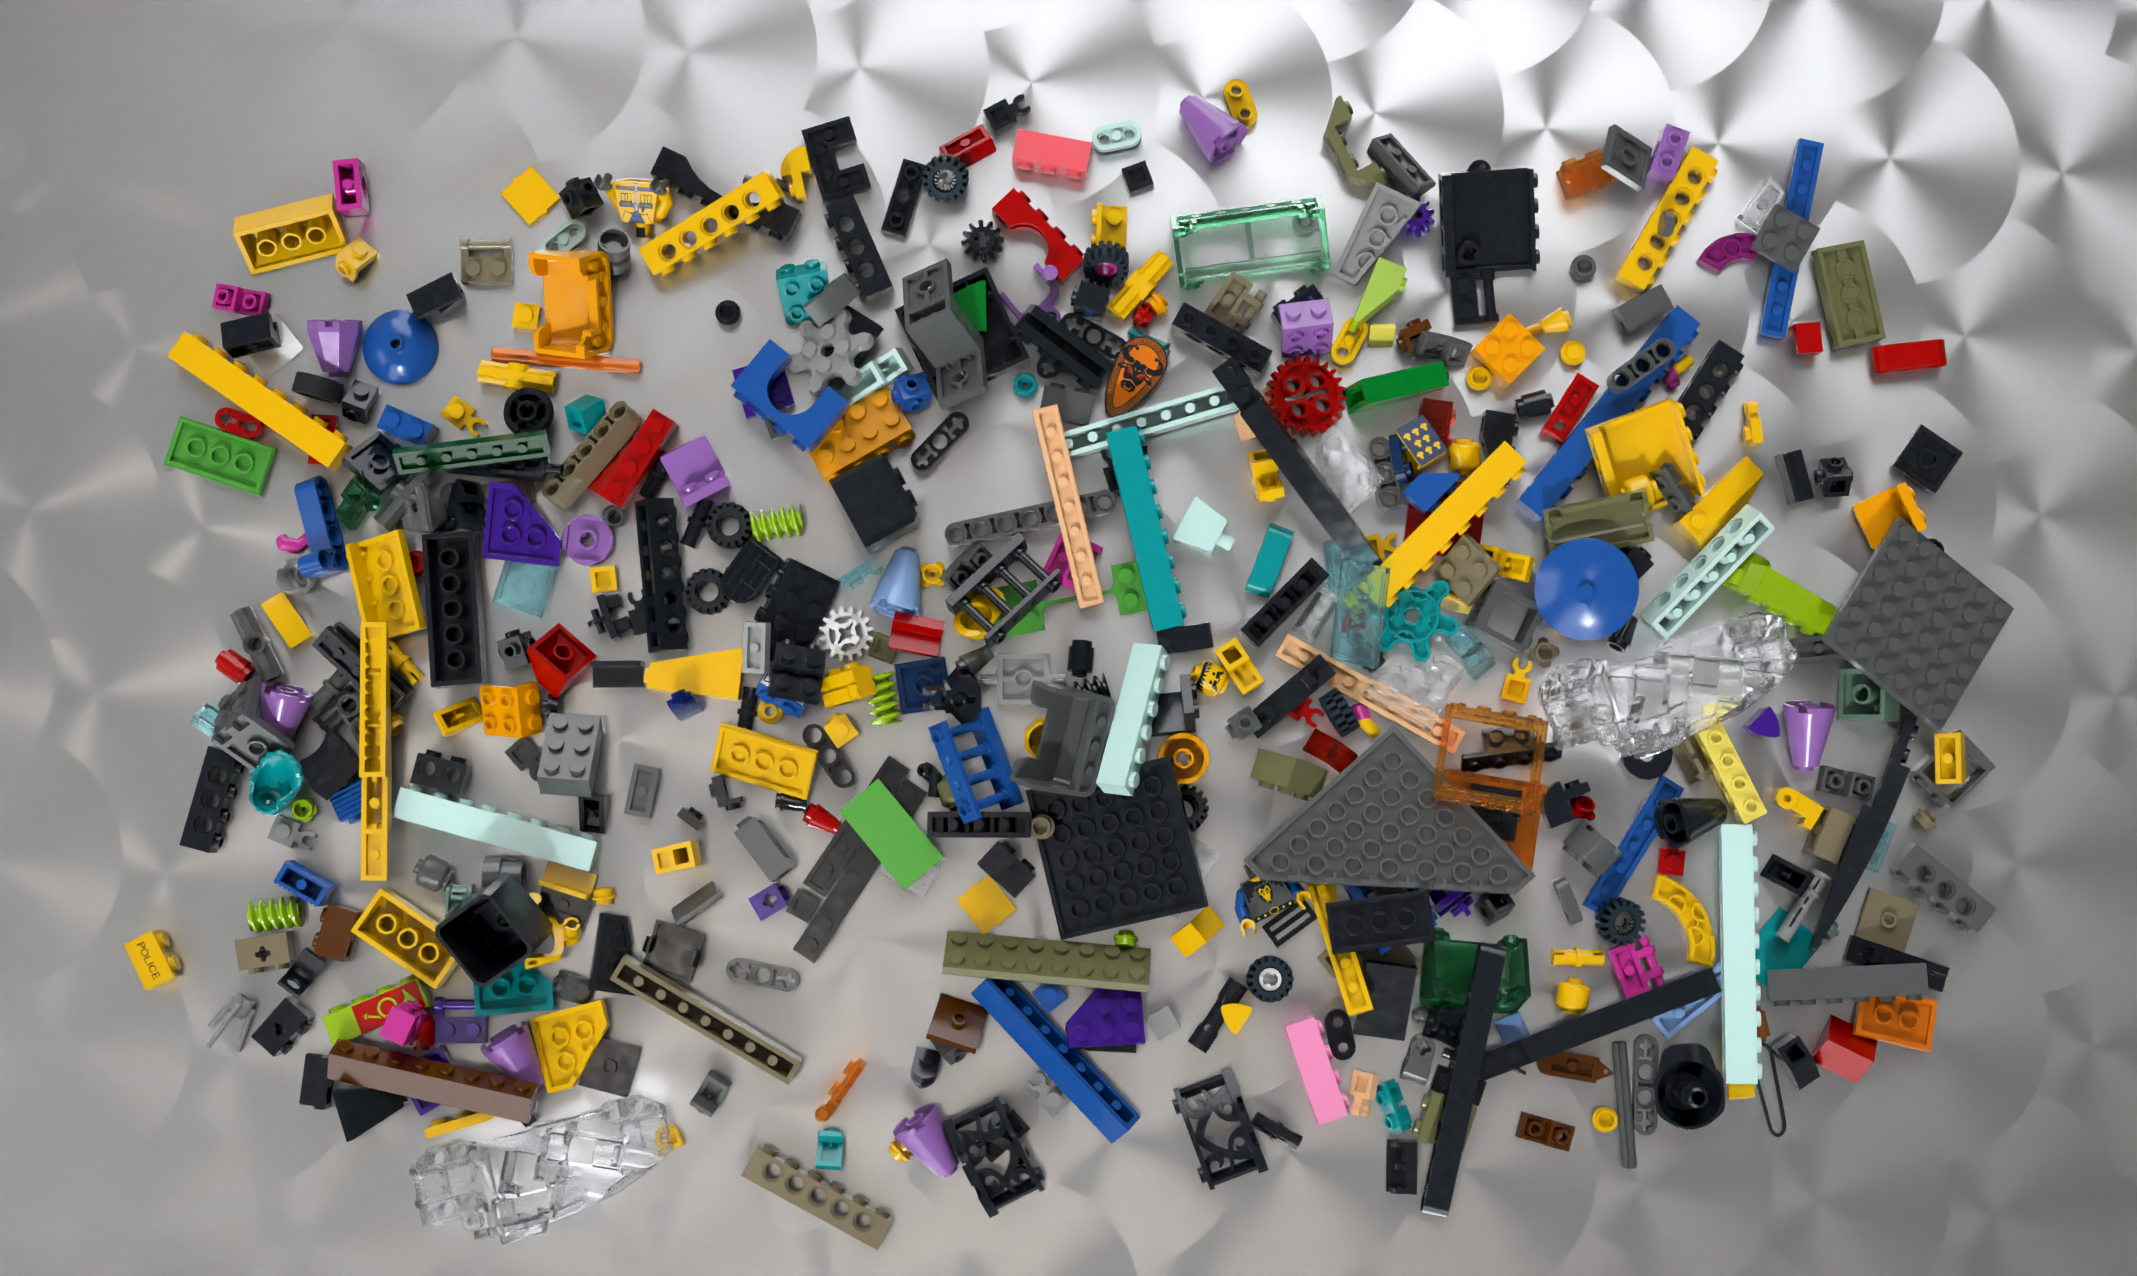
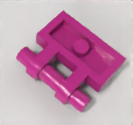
(1629, 970)

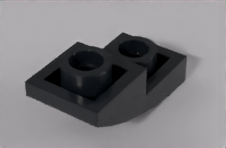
(1186, 637)

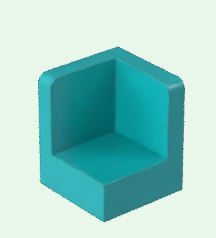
(584, 413)

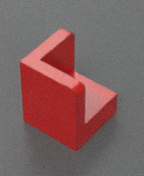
(1807, 337)

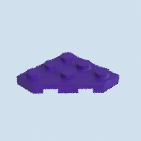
(517, 529)
(1107, 1019)

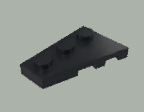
(610, 946)

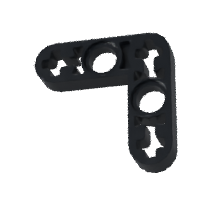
(1091, 326)

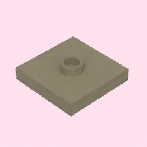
(1886, 919)

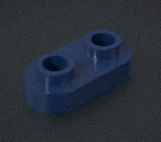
(1402, 468)

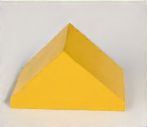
(458, 717)
(1197, 931)

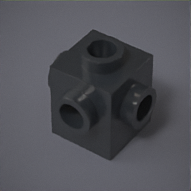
(580, 197)
(1833, 477)
(514, 648)

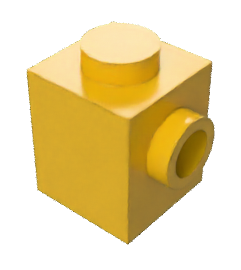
(841, 730)

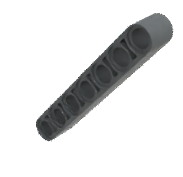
(1019, 525)

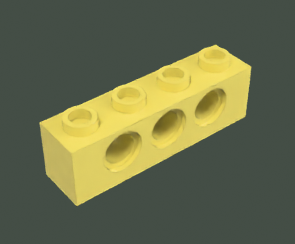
(1730, 774)

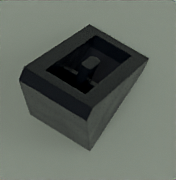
(594, 813)
(1787, 876)

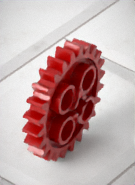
(1299, 374)

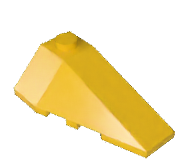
(1720, 504)

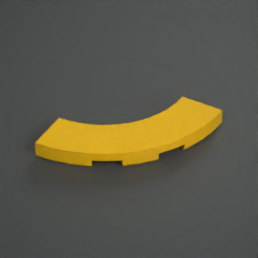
(1692, 916)

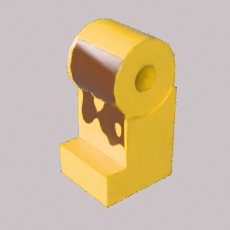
(1799, 805)

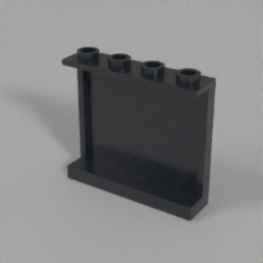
(1495, 213)

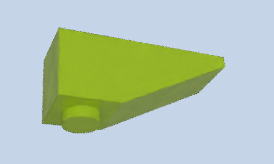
(1384, 283)

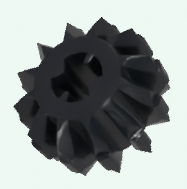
(989, 234)

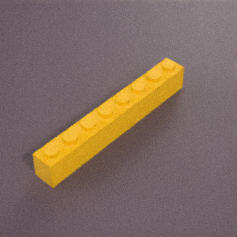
(260, 401)
(1452, 518)

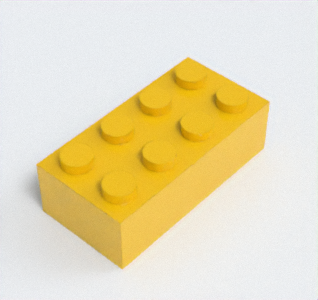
(405, 937)

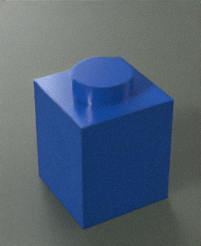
(1049, 996)

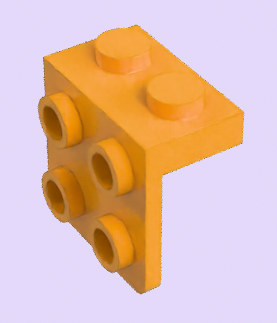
(1880, 510)
(511, 710)

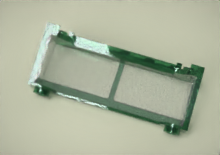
(1250, 240)

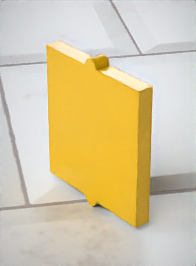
(530, 195)
(986, 904)

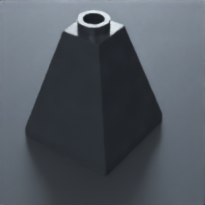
(364, 1108)

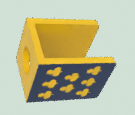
(1422, 443)

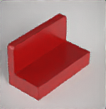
(916, 634)

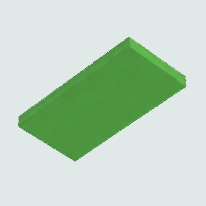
(220, 456)
(891, 834)

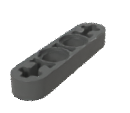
(1640, 1084)

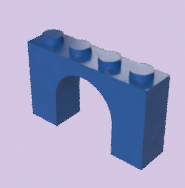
(806, 428)

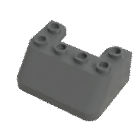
(1070, 740)

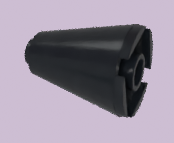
(1687, 819)

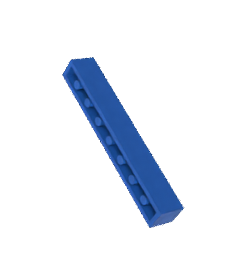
(1050, 1051)

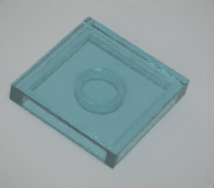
(524, 587)

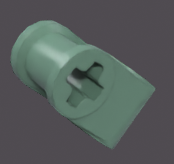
(453, 900)

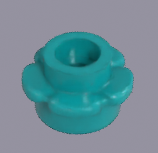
(1027, 378)

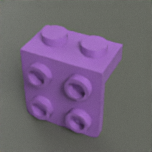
(1306, 328)

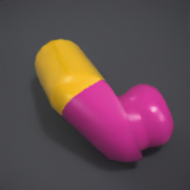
(1676, 370)
(1365, 721)

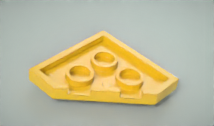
(567, 1042)

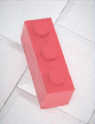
(1051, 154)

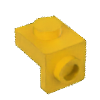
(354, 258)

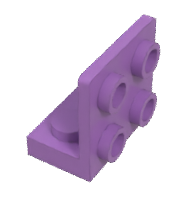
(695, 470)

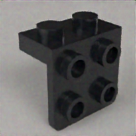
(1177, 710)

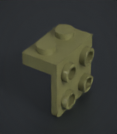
(1426, 1126)

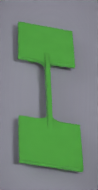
(1126, 588)

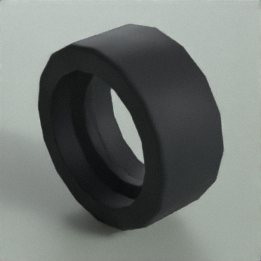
(317, 387)

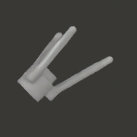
(239, 1007)

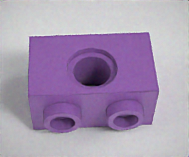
(1667, 154)

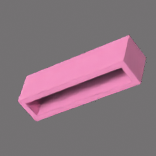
(1315, 1069)

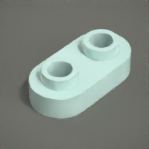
(1115, 134)
(562, 236)

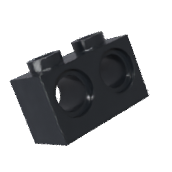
(440, 778)

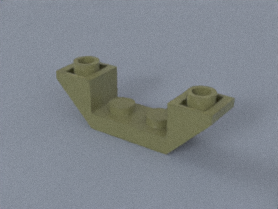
(1347, 163)

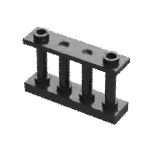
(995, 568)

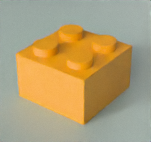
(1507, 350)

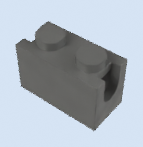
(1073, 406)

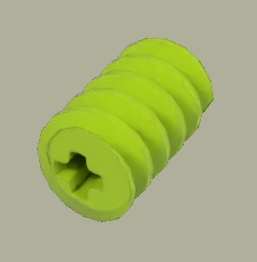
(777, 523)
(883, 700)
(275, 915)

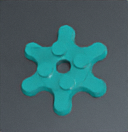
(1430, 620)

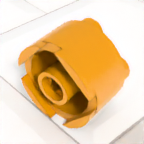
(1190, 746)

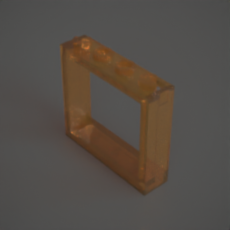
(1484, 799)

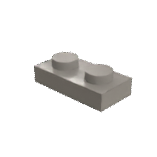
(756, 647)

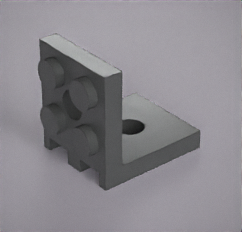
(240, 727)

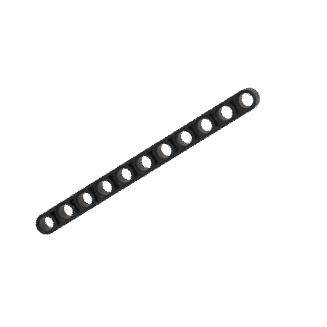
(1463, 1079)

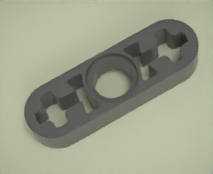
(745, 964)

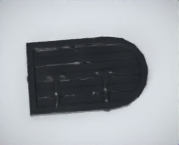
(749, 572)

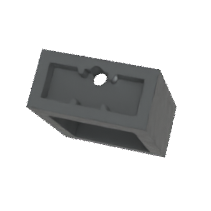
(1484, 606)
(1972, 755)
(764, 848)

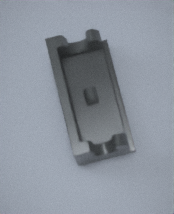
(1643, 309)

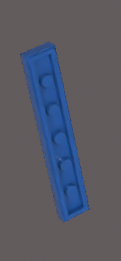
(1632, 845)

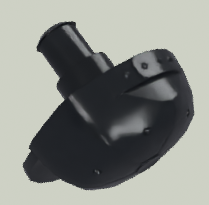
(1688, 1087)

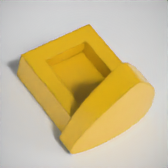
(1235, 1015)

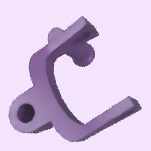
(1048, 274)

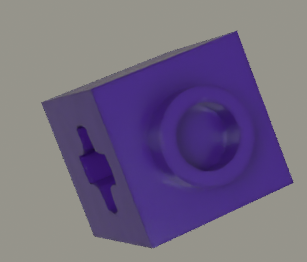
(758, 901)

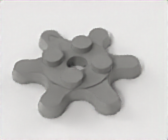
(841, 361)

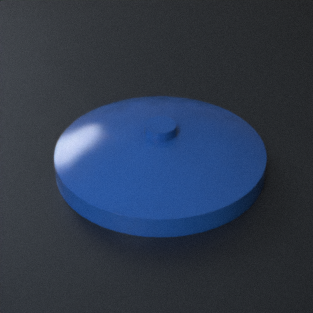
(1586, 589)

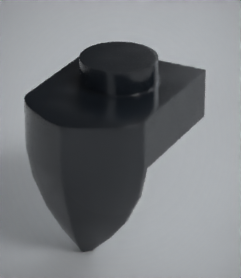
(925, 1067)

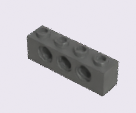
(1977, 908)

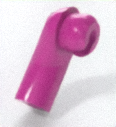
(291, 545)

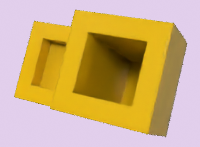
(1265, 476)
(1513, 565)
(676, 857)

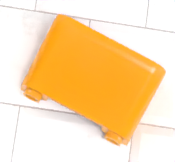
(574, 303)

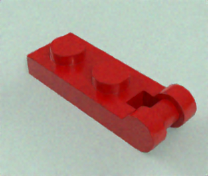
(1569, 408)

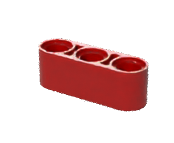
(1908, 356)

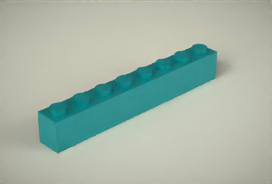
(1144, 527)

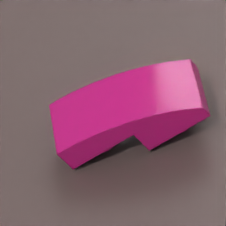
(240, 300)

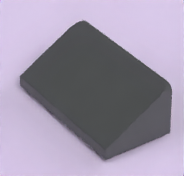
(696, 903)

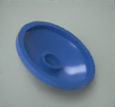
(411, 359)

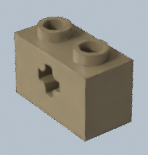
(251, 956)

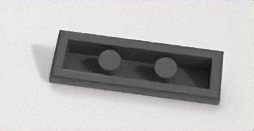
(1400, 166)

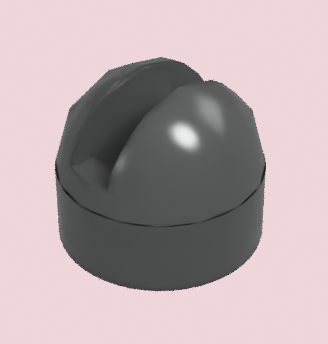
(615, 518)

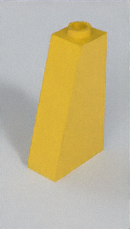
(706, 674)

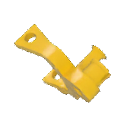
(563, 935)

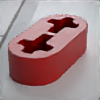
(237, 428)

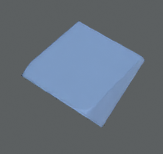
(1511, 1027)

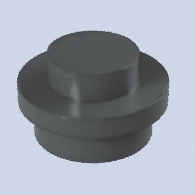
(1583, 267)

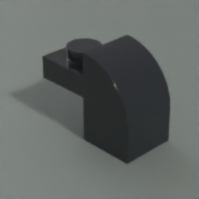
(1555, 805)

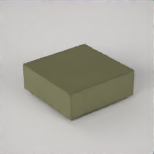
(880, 650)

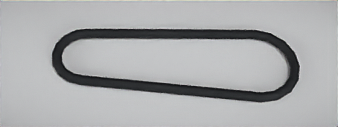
(1778, 1095)

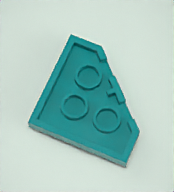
(514, 993)

